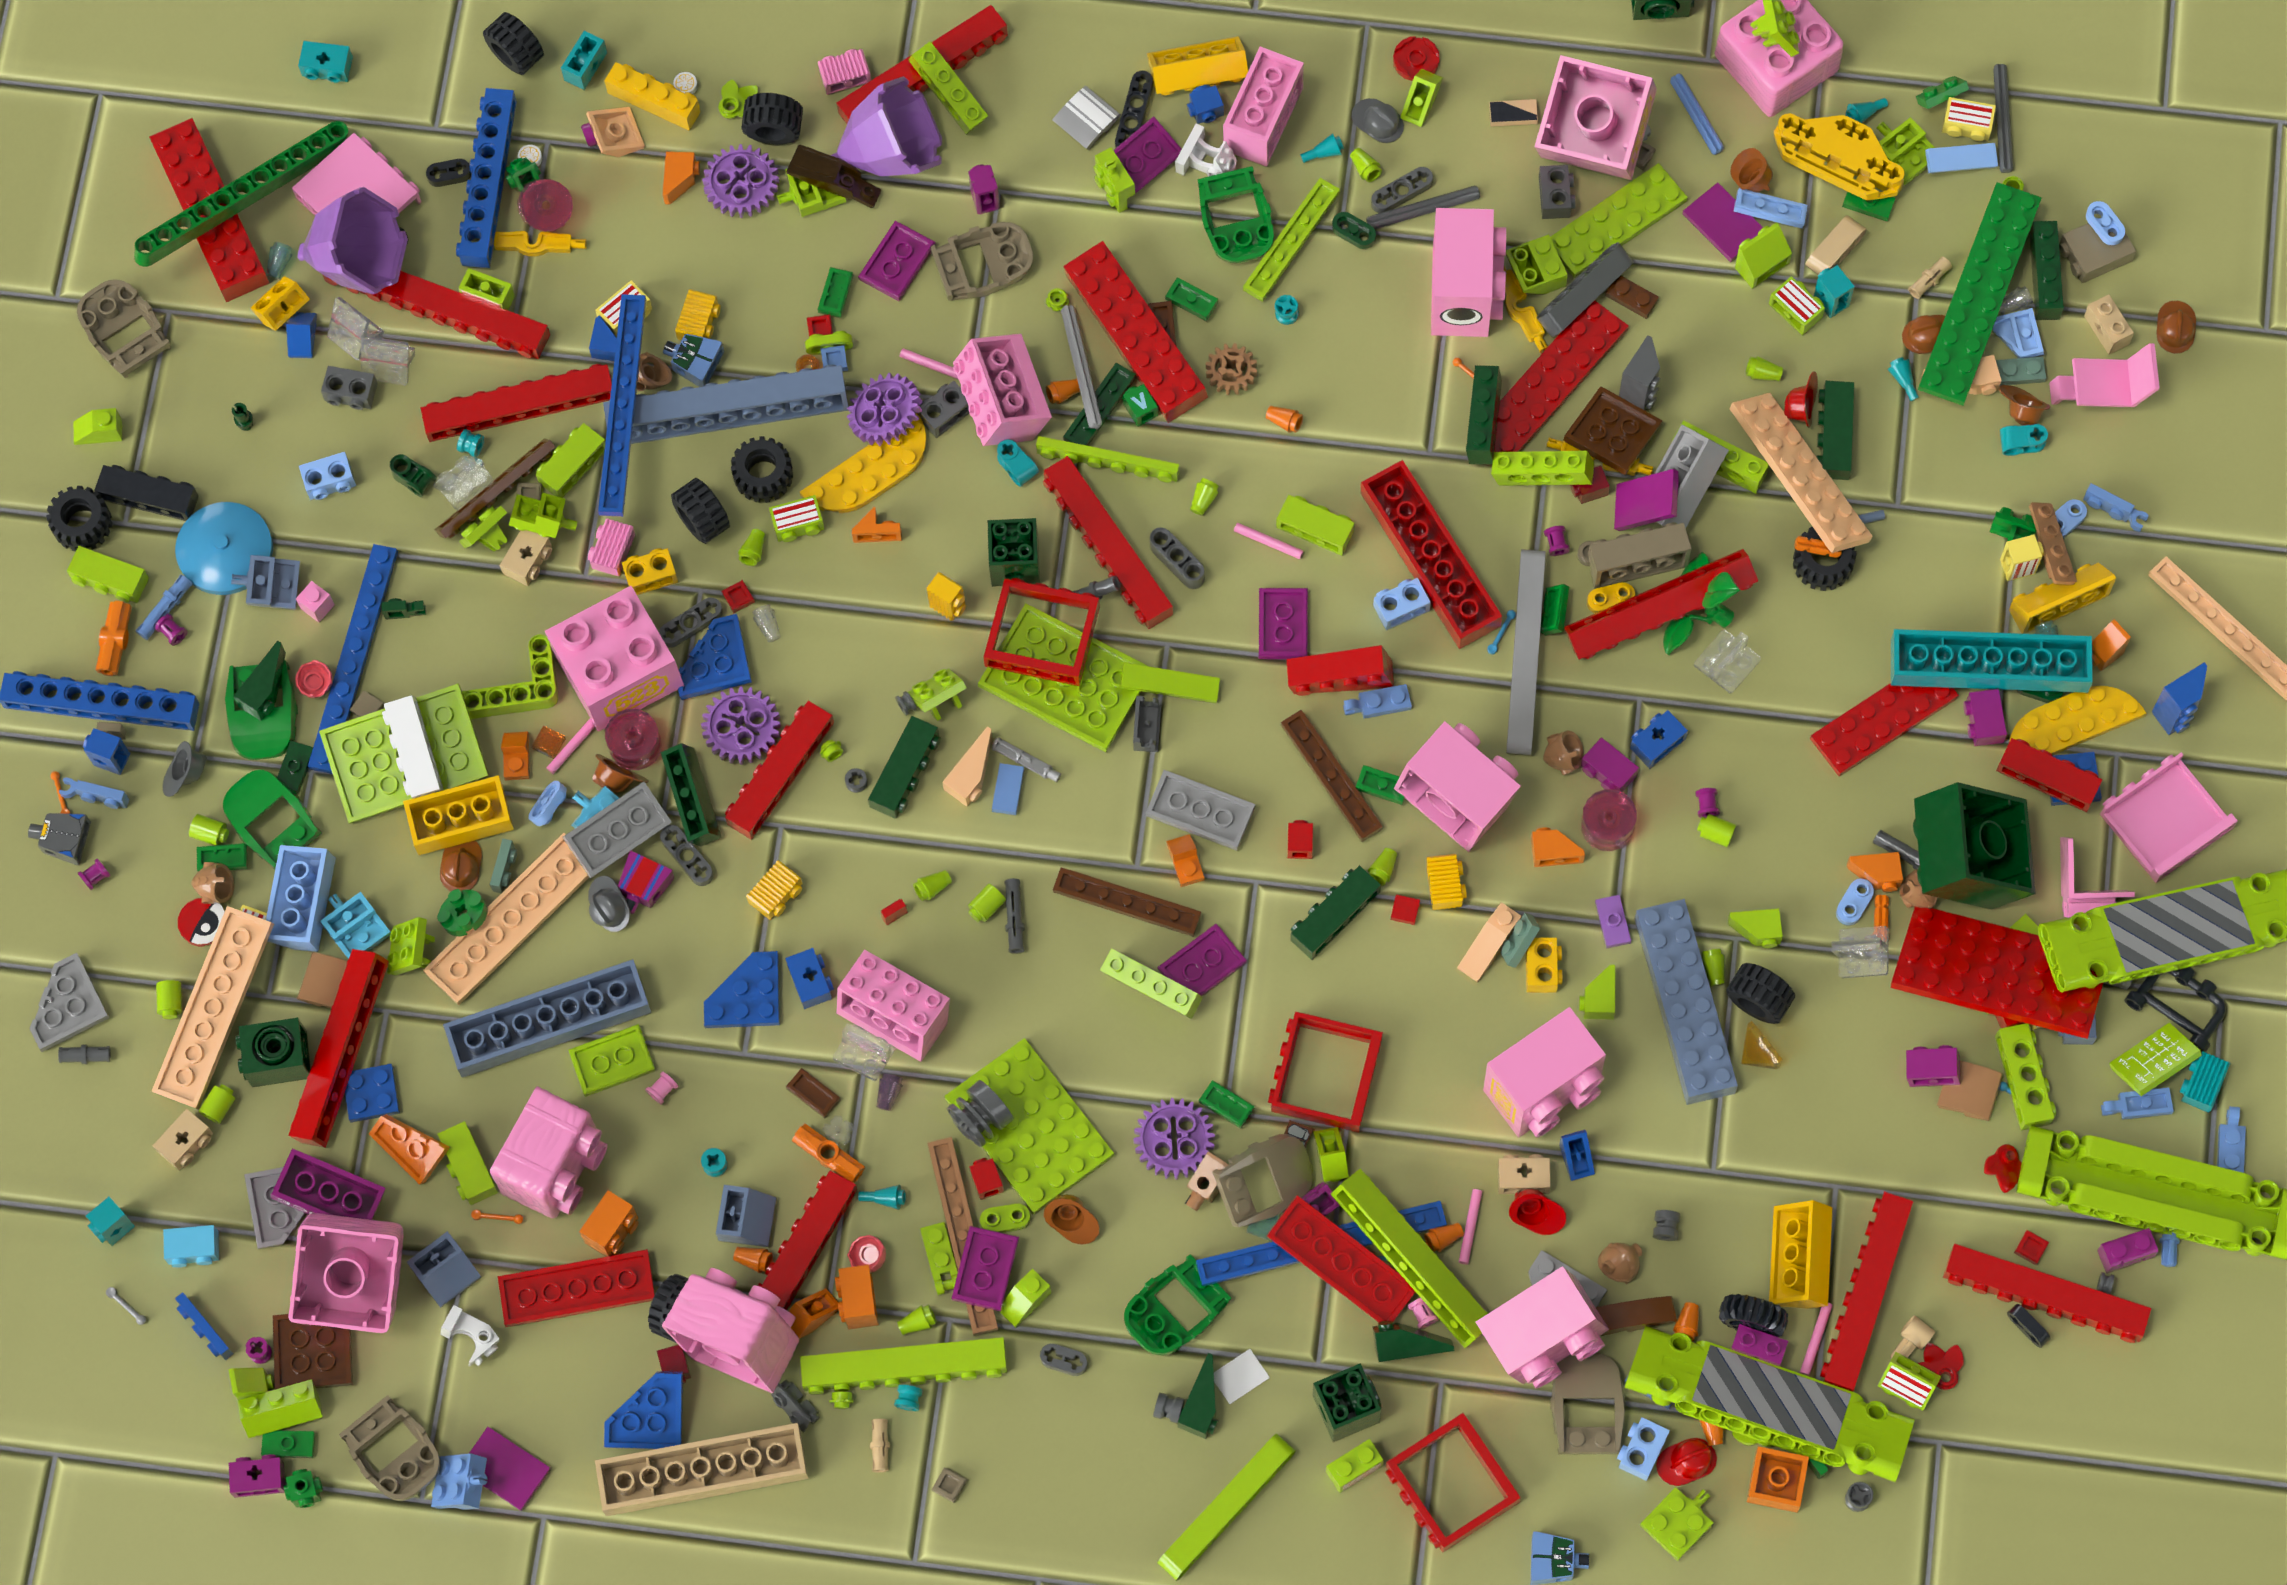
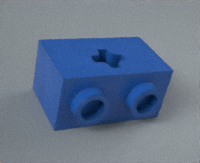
(1651, 750)
(106, 751)
(811, 992)

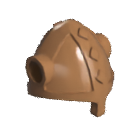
(652, 376)
(1564, 752)
(214, 883)
(1912, 893)
(1621, 1260)

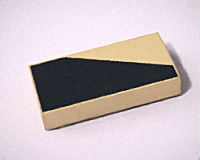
(1513, 112)

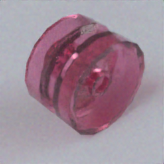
(531, 200)
(633, 739)
(1608, 820)

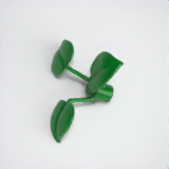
(1718, 591)

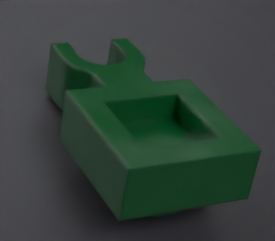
(399, 609)

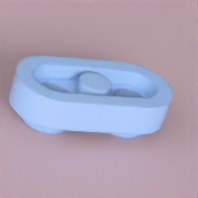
(2106, 224)
(2068, 519)
(547, 803)
(1854, 900)

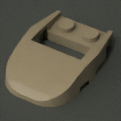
(1004, 250)
(109, 310)
(1288, 1167)
(1588, 1379)
(410, 1470)

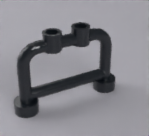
(2205, 990)

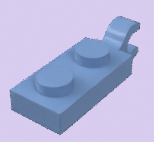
(2115, 506)
(1379, 702)
(91, 792)
(2132, 1105)
(2231, 1142)

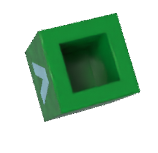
(1140, 404)

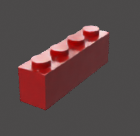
(2049, 774)

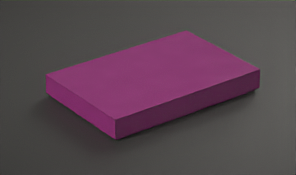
(1147, 153)
(1719, 224)
(896, 261)
(1646, 500)
(1283, 623)
(1204, 961)
(985, 1268)
(509, 1469)

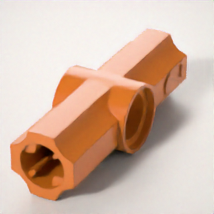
(113, 638)
(816, 1144)

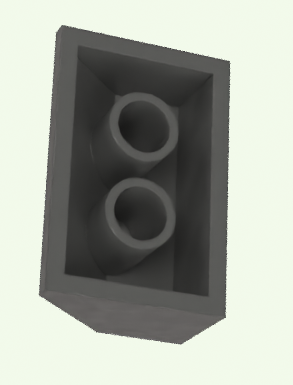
(1642, 377)

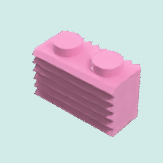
(844, 71)
(612, 547)

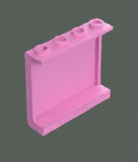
(351, 167)
(2166, 818)

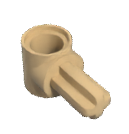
(1915, 1335)

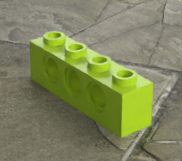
(948, 87)
(1738, 464)
(1542, 468)
(1151, 983)
(2027, 1113)

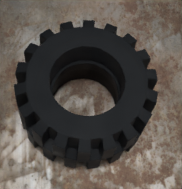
(513, 43)
(772, 118)
(756, 452)
(75, 501)
(700, 510)
(1822, 575)
(1760, 993)
(663, 1303)

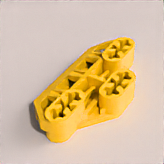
(1847, 148)

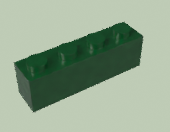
(2046, 270)
(1483, 414)
(1837, 428)
(904, 767)
(691, 794)
(1335, 912)

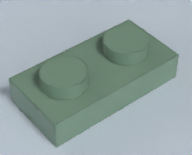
(2021, 370)
(501, 874)
(1520, 940)

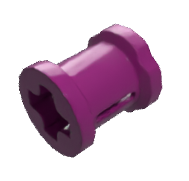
(1556, 540)
(176, 635)
(1707, 802)
(94, 874)
(255, 1356)

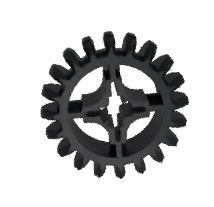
(1753, 1313)

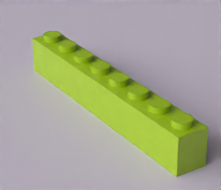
(1410, 1256)
(903, 1364)

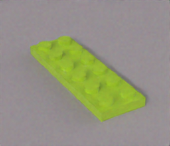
(1618, 218)

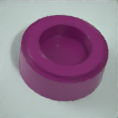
(588, 133)

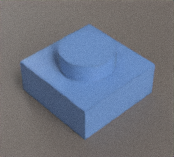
(834, 356)

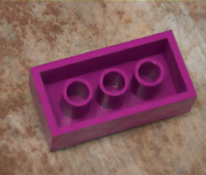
(325, 1189)

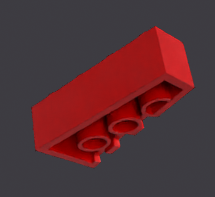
(1341, 671)

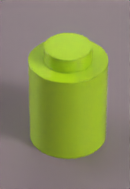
(208, 830)
(1716, 830)
(986, 903)
(169, 998)
(217, 1103)

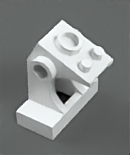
(1195, 151)
(461, 1322)

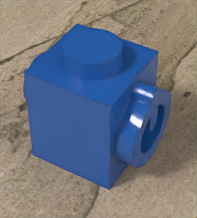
(1205, 104)

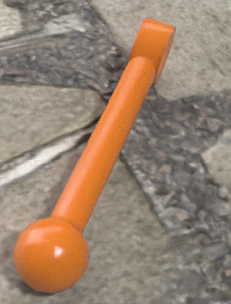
(1458, 363)
(55, 776)
(477, 1215)

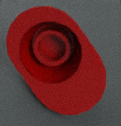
(1801, 400)
(1537, 1212)
(1686, 1461)

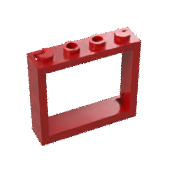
(1037, 667)
(1287, 1051)
(1422, 1515)

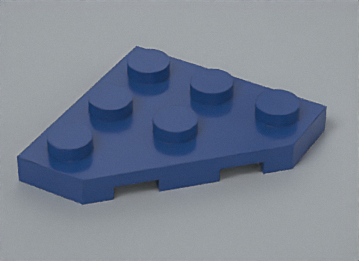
(716, 660)
(747, 995)
(649, 1416)

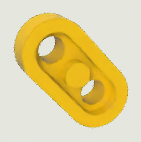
(1610, 595)

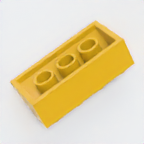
(1198, 65)
(2058, 600)
(1801, 1255)

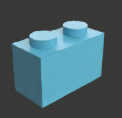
(191, 1245)

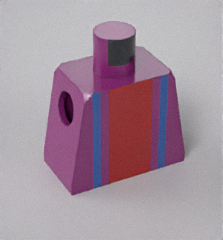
(643, 881)

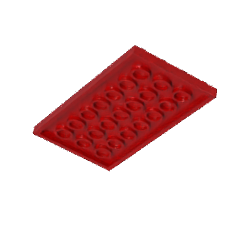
(1989, 972)

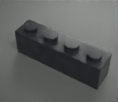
(147, 492)

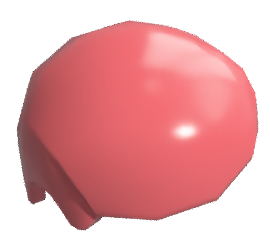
(314, 679)
(867, 1251)

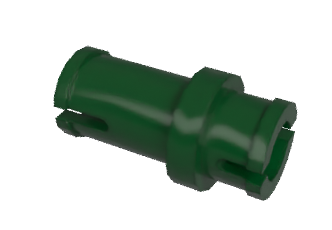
(242, 417)

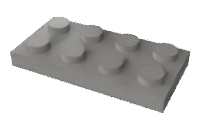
(1200, 810)
(617, 829)

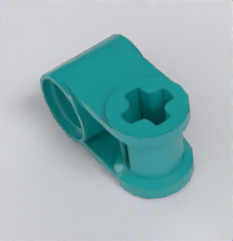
(2019, 439)
(1018, 465)

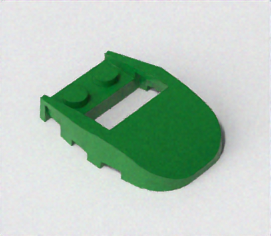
(1242, 239)
(263, 738)
(253, 797)
(1155, 1326)

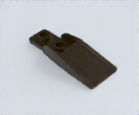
(832, 175)

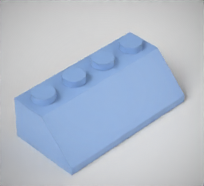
(300, 896)

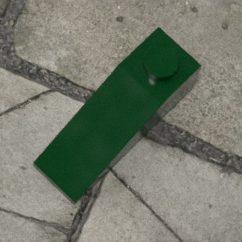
(261, 688)
(1401, 1341)
(1200, 1408)

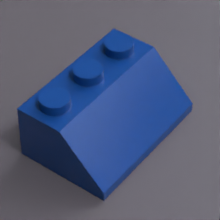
(2180, 700)

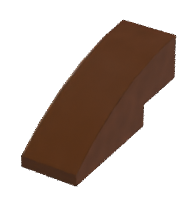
(1637, 1314)

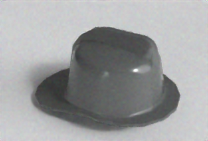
(1378, 120)
(184, 769)
(607, 904)

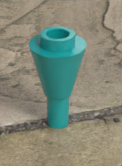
(1863, 111)
(1328, 147)
(1902, 373)
(889, 1196)

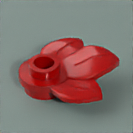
(2005, 1169)
(1943, 1363)

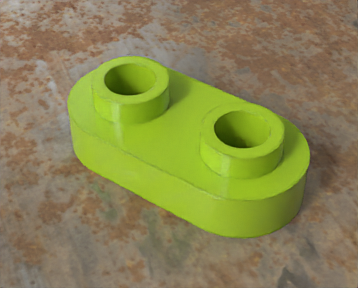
(817, 342)
(1005, 1220)

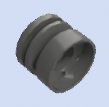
(977, 1115)

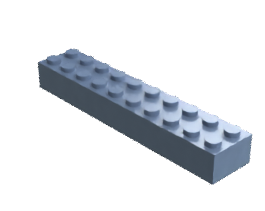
(738, 403)

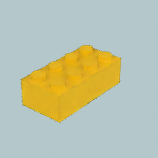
(458, 815)

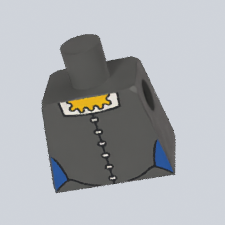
(62, 835)

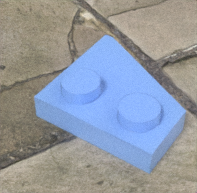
(2019, 333)

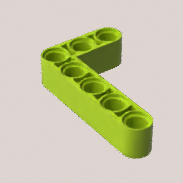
(510, 692)

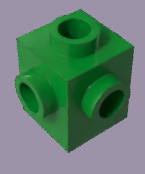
(518, 167)
(307, 1496)

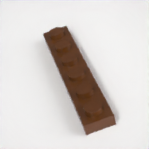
(503, 482)
(1331, 775)
(1127, 901)

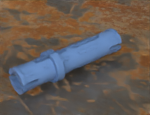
(166, 604)

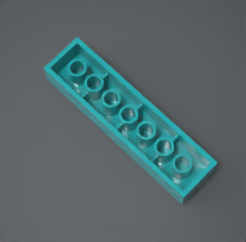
(1991, 660)

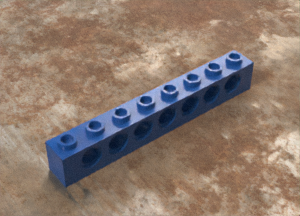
(480, 252)
(182, 717)

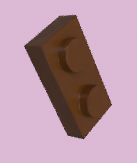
(1632, 296)
(1164, 314)

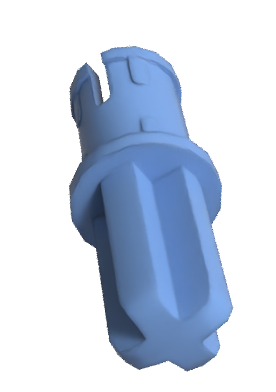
(2169, 1249)

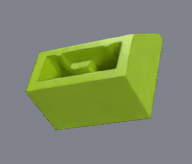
(1763, 255)
(1537, 266)

